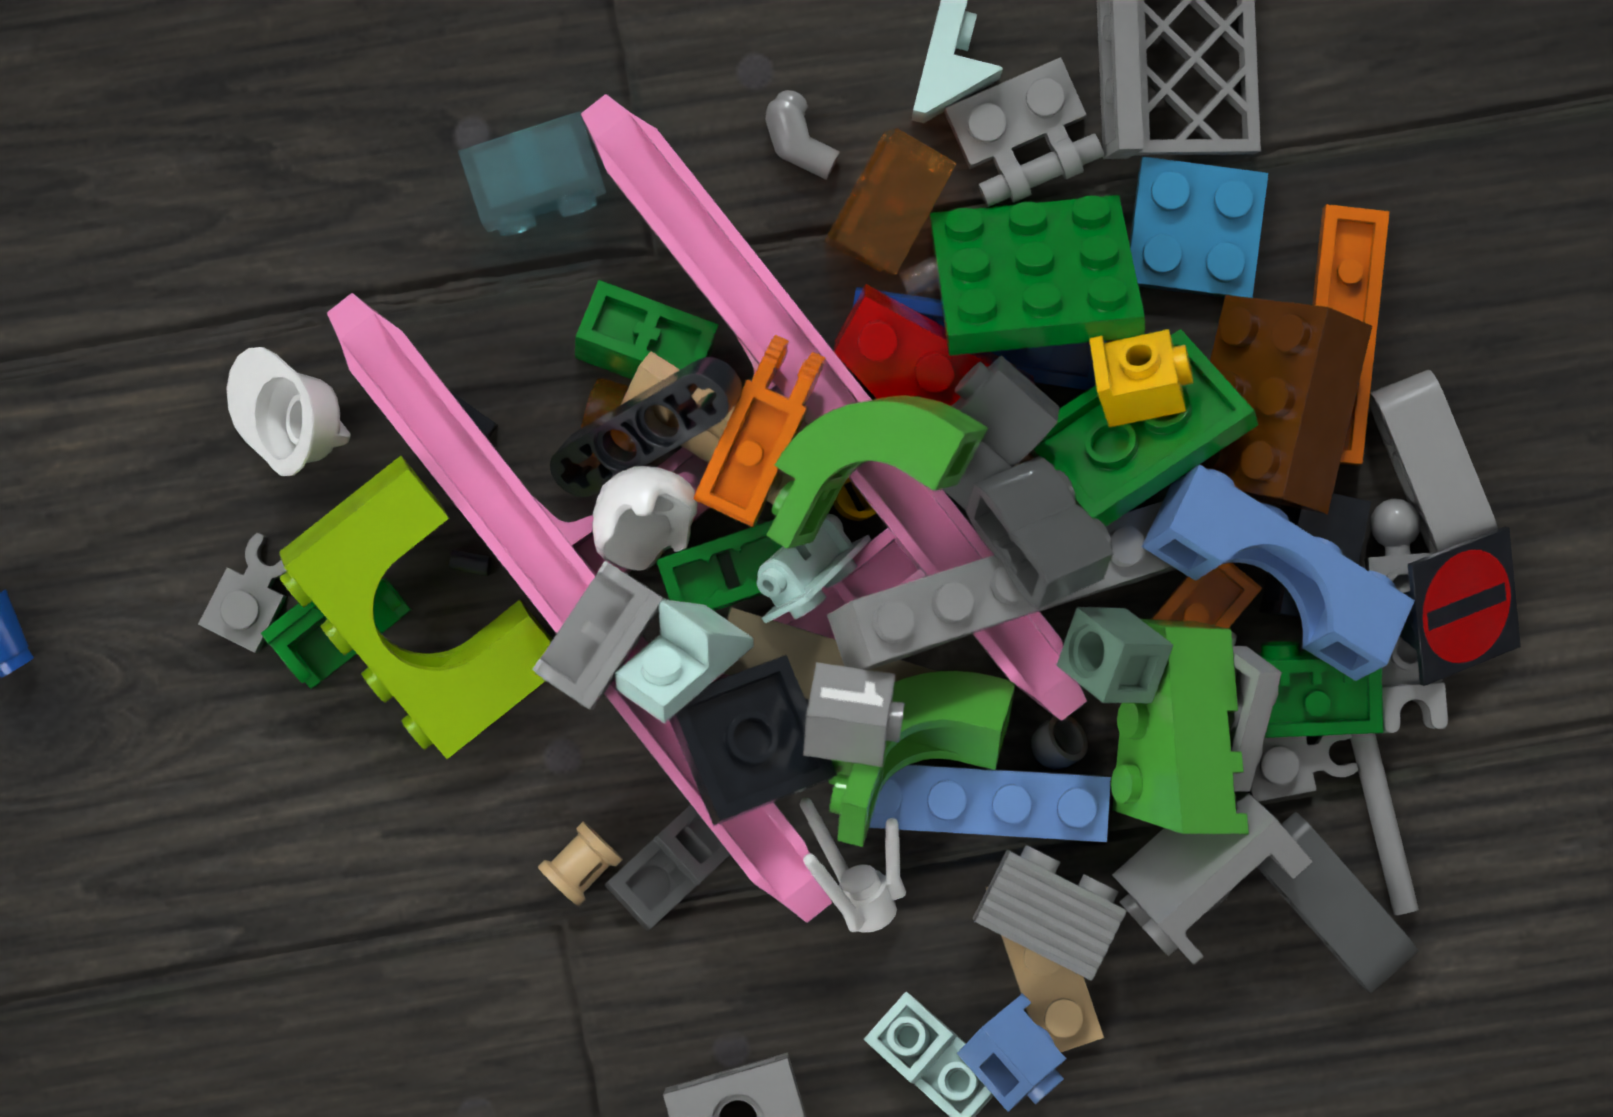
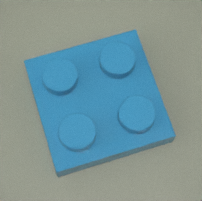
(1197, 227)

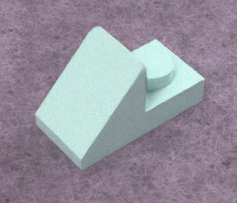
(949, 76)
(682, 660)

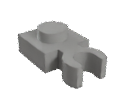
(246, 602)
(1289, 766)

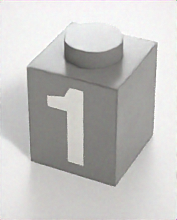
(851, 715)

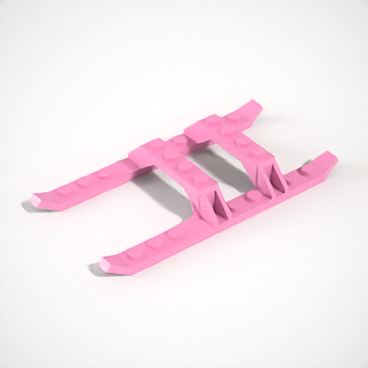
(559, 558)

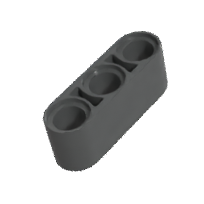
(1340, 910)

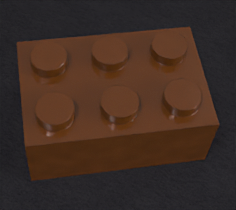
(1302, 380)

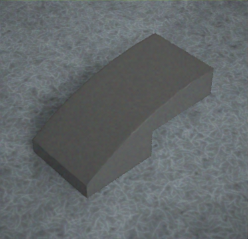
(668, 868)

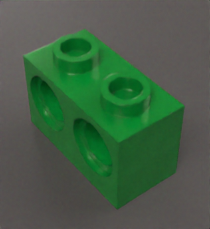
(719, 570)

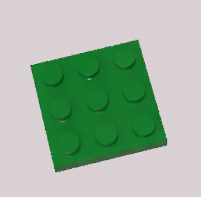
(1036, 275)

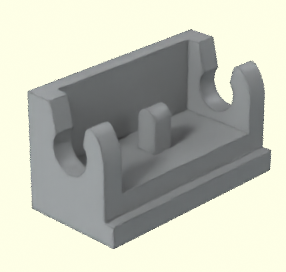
(598, 635)

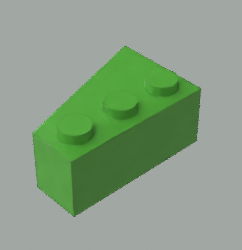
(1177, 750)

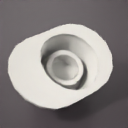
(283, 412)

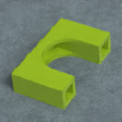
(339, 567)

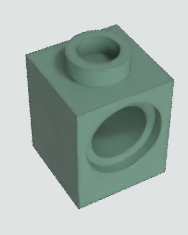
(1114, 655)

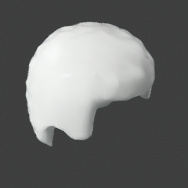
(642, 516)

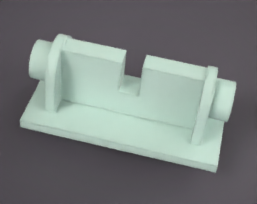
(798, 574)

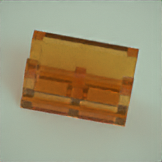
(890, 201)

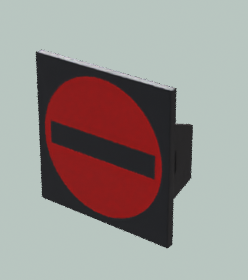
(1462, 606)

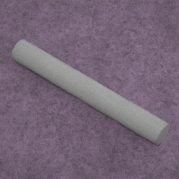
(1384, 823)

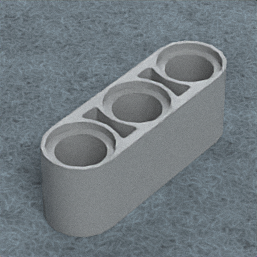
(1431, 461)

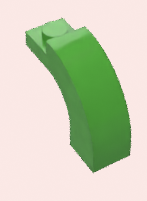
(904, 431)
(943, 718)

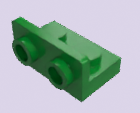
(1320, 698)

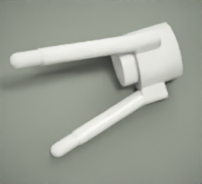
(863, 893)

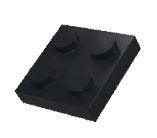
(749, 740)

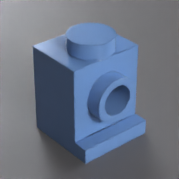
(1014, 1056)

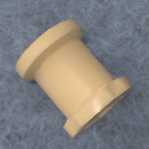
(580, 863)

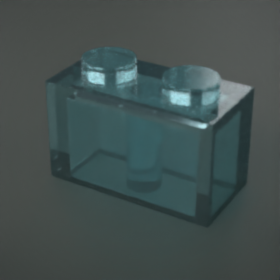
(533, 174)

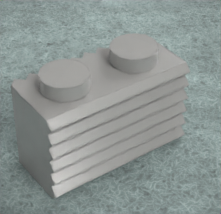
(1050, 913)

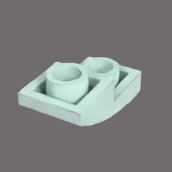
(928, 1057)

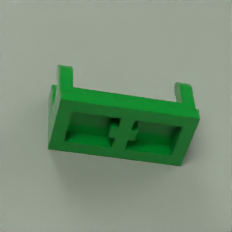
(626, 327)
(307, 648)

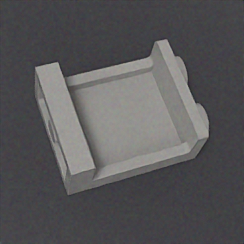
(1186, 874)

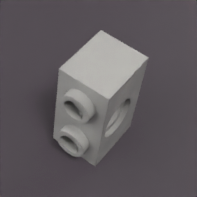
(764, 1084)

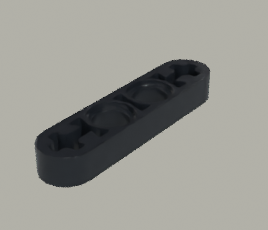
(641, 424)

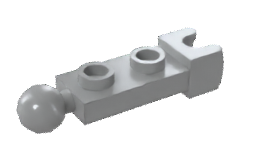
(1395, 527)

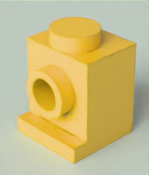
(1140, 377)

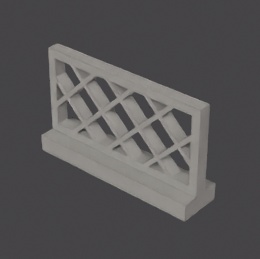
(1127, 76)

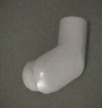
(791, 136)

